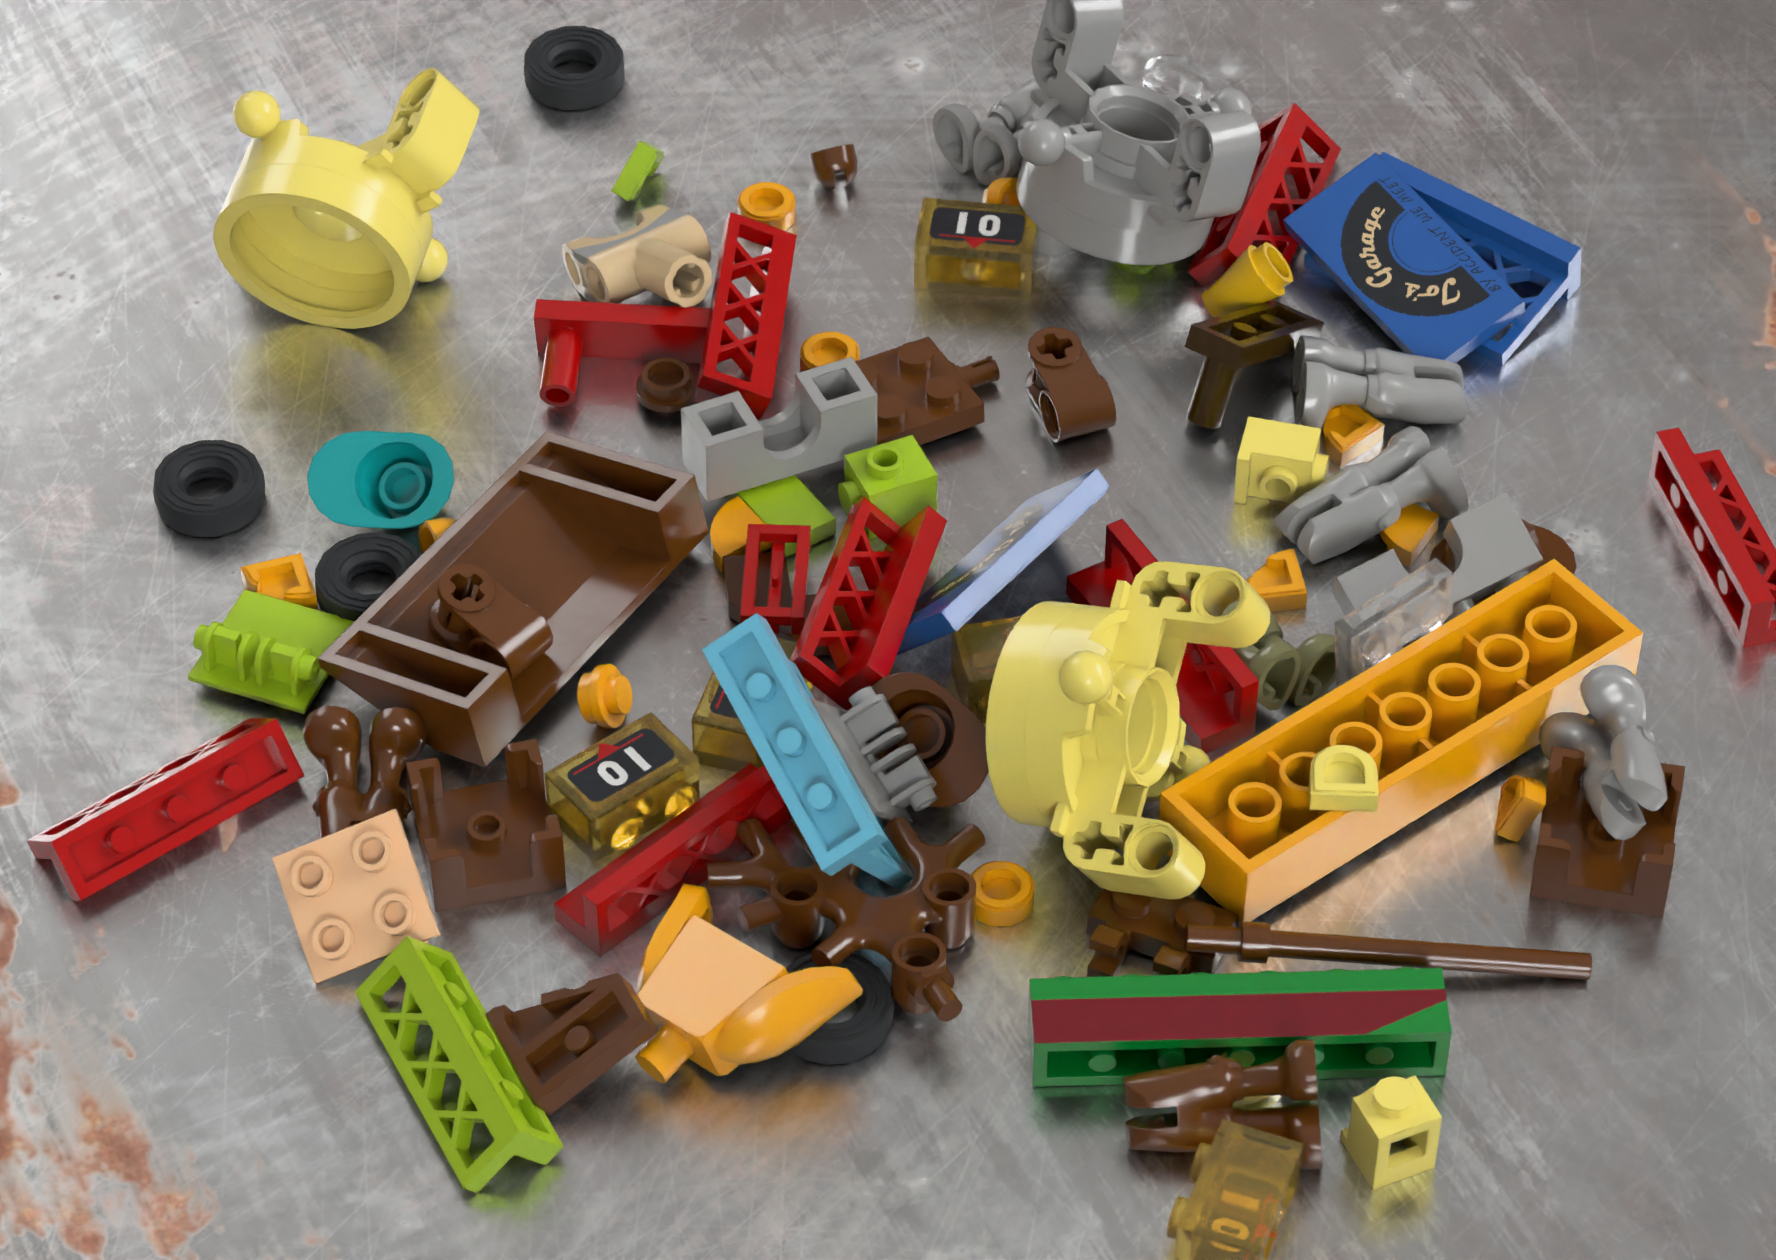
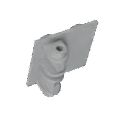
(852, 735)

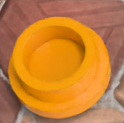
(604, 696)

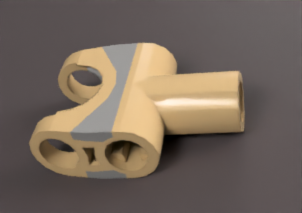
(660, 255)

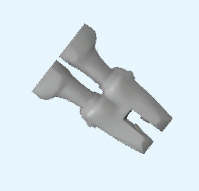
(987, 144)
(1379, 380)
(1361, 503)
(1618, 764)

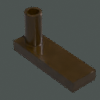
(1236, 343)

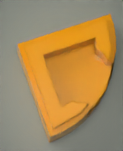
(1349, 433)
(729, 530)
(1411, 533)
(281, 579)
(1280, 582)
(1519, 806)

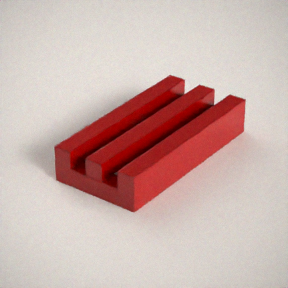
(774, 612)

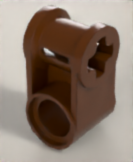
(1067, 386)
(493, 625)

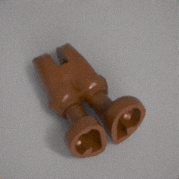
(336, 742)
(1207, 1093)

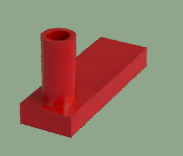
(612, 331)

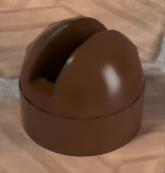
(833, 161)

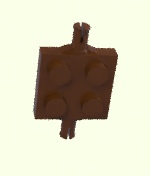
(925, 392)

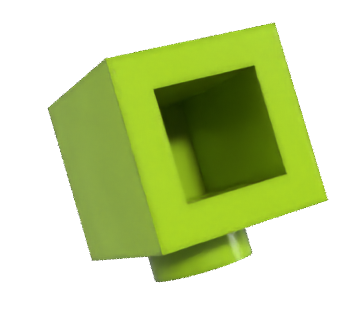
(892, 478)

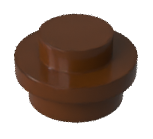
(666, 385)

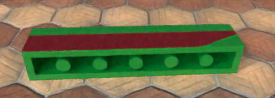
(1136, 1024)

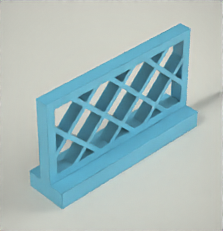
(801, 754)

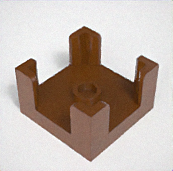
(487, 837)
(1585, 863)

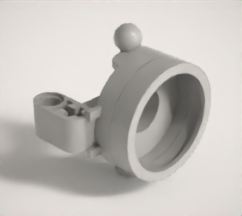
(1119, 162)

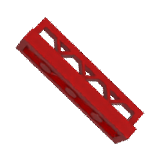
(1278, 156)
(760, 313)
(1716, 546)
(876, 615)
(1206, 679)
(168, 806)
(652, 872)

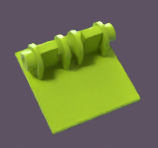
(267, 651)

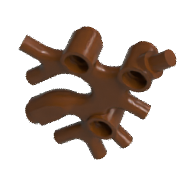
(800, 898)

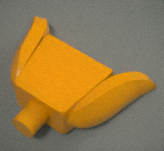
(723, 998)

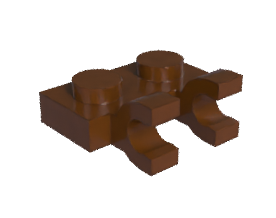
(1152, 928)

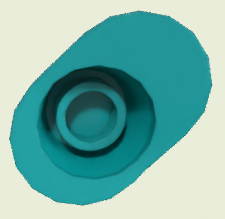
(381, 479)

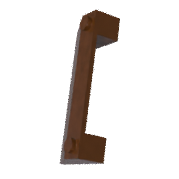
(562, 531)

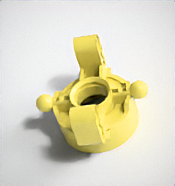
(340, 225)
(1093, 724)

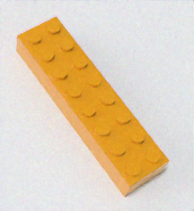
(1425, 715)

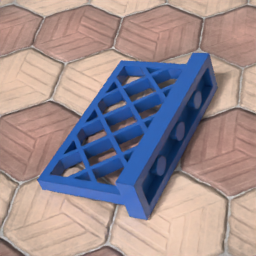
(1506, 241)

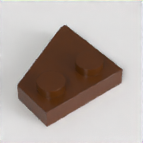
(572, 1037)

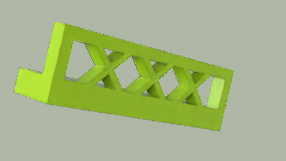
(475, 1054)

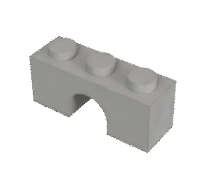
(825, 420)
(1488, 551)

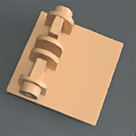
(355, 896)

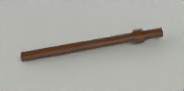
(1256, 942)

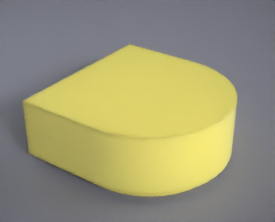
(1343, 780)

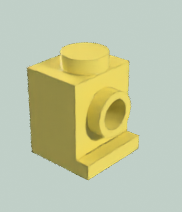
(1278, 461)
(1390, 1113)

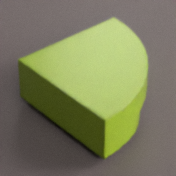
(642, 163)

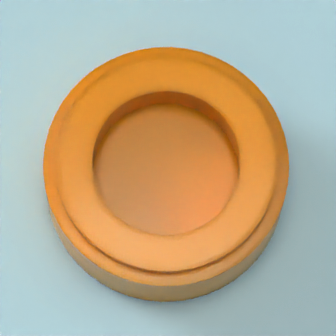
(768, 204)
(827, 348)
(1003, 893)

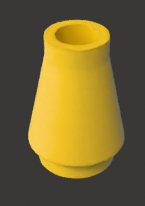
(1251, 280)

